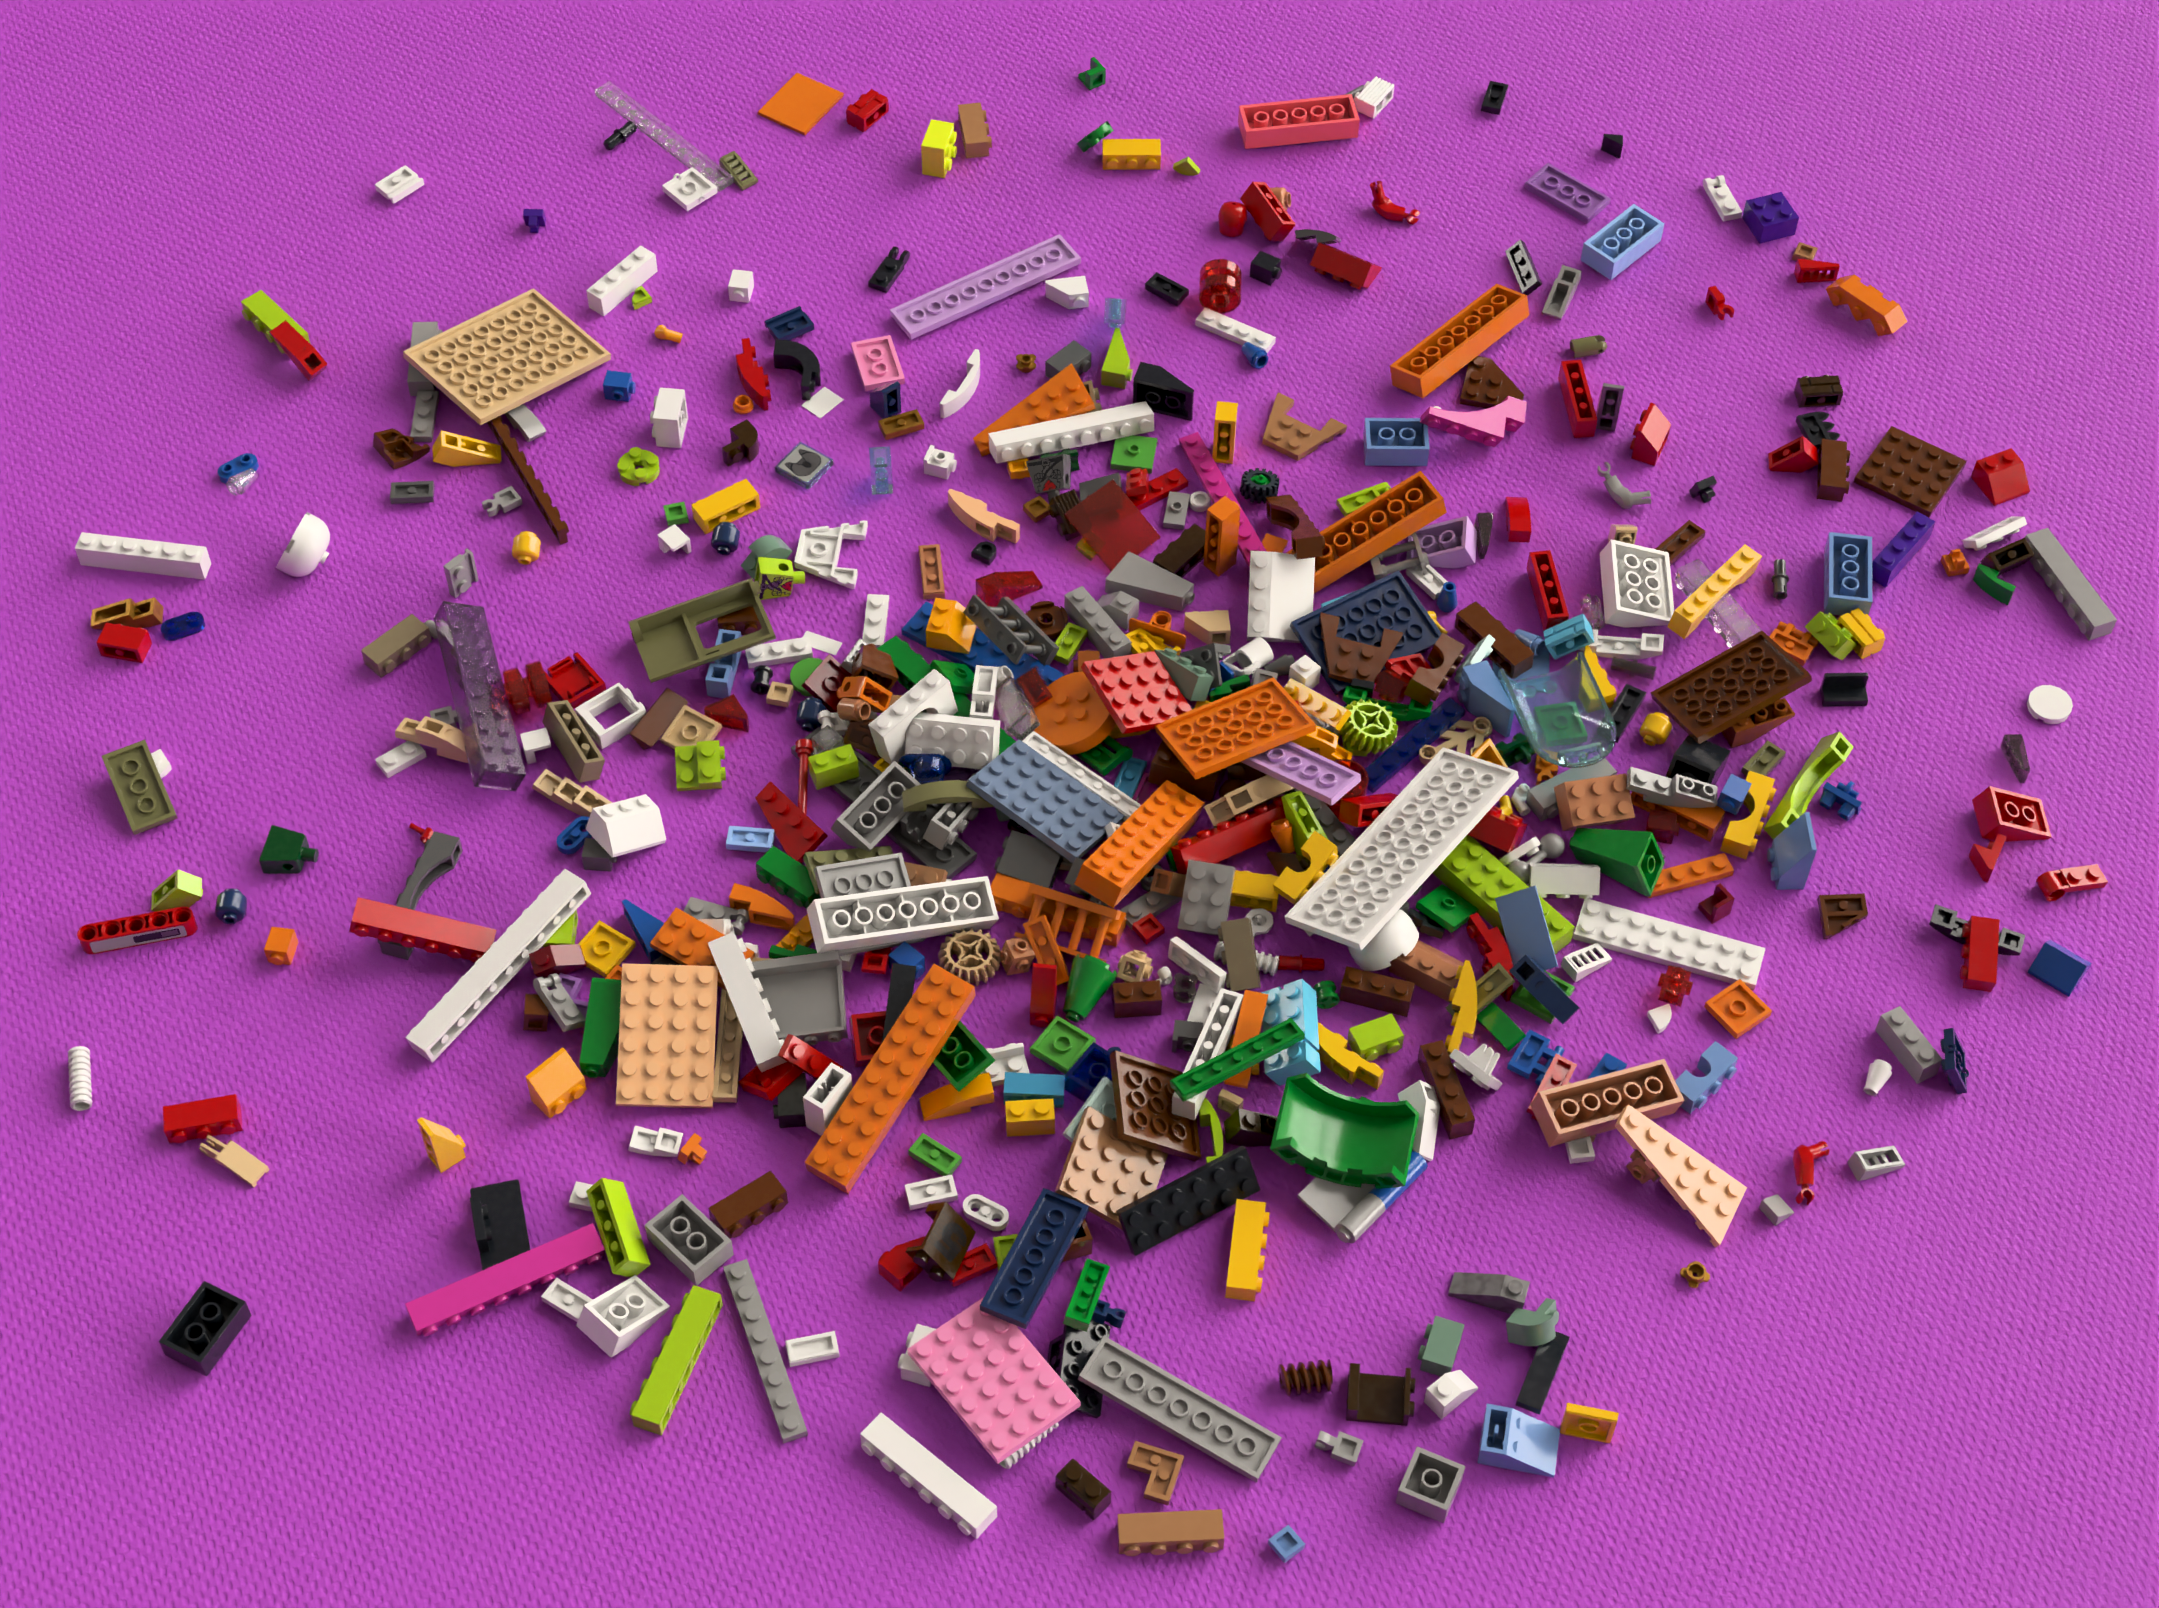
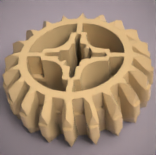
(968, 948)

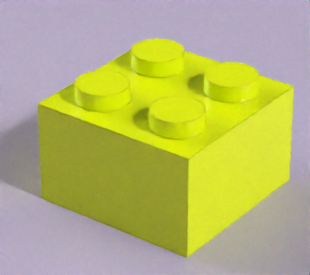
(938, 148)

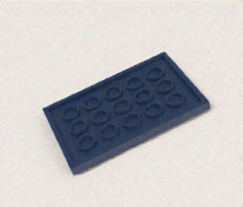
(1364, 615)

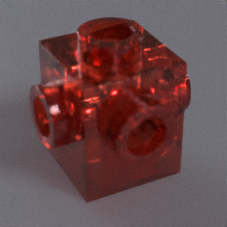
(1674, 985)

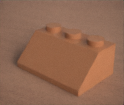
(1428, 969)

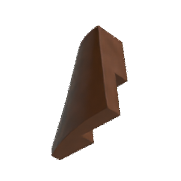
(398, 448)

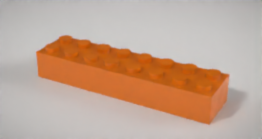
(1459, 340)
(1376, 527)
(1139, 843)

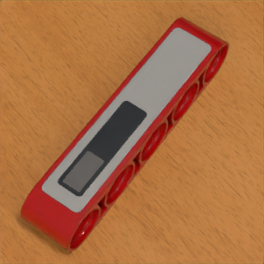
(137, 930)

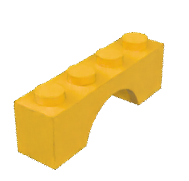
(1740, 834)

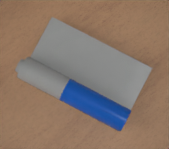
(1354, 1209)

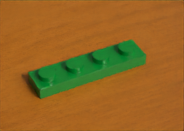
(1086, 1295)

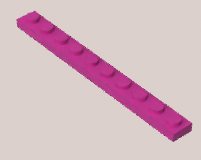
(1217, 487)

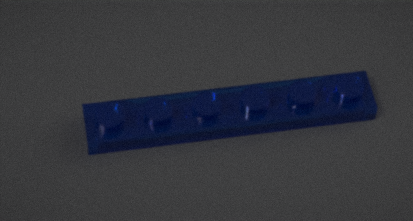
(1410, 744)

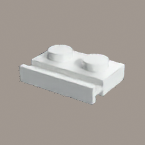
(399, 184)

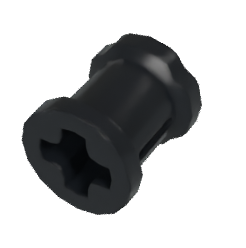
(761, 681)

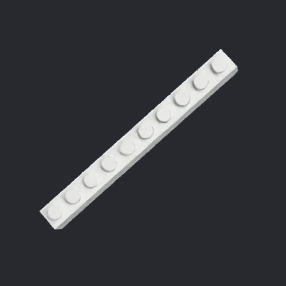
(498, 965)

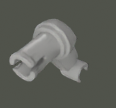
(1619, 493)

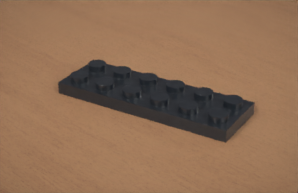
(1188, 1200)

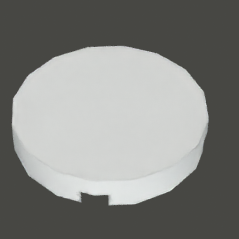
(2049, 704)

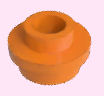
(743, 404)

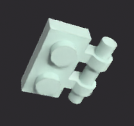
(1480, 652)

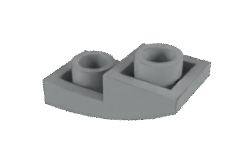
(526, 422)

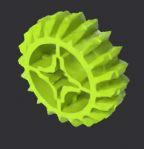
(1369, 727)

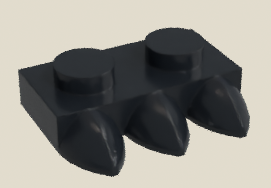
(1815, 429)

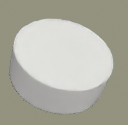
(1199, 501)

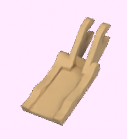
(235, 1159)

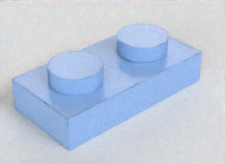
(749, 839)

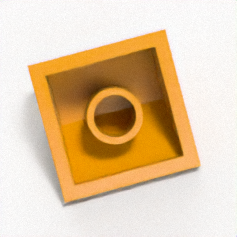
(949, 627)
(555, 1083)

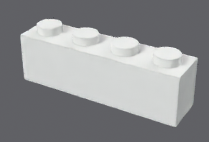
(622, 280)

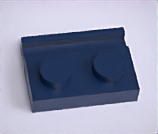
(789, 324)

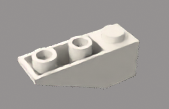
(1425, 1102)

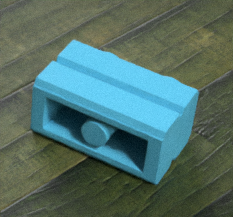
(1568, 636)

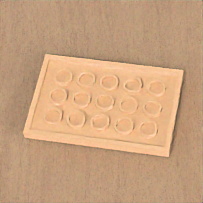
(667, 1036)

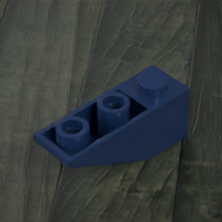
(1544, 988)

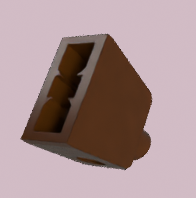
(875, 665)

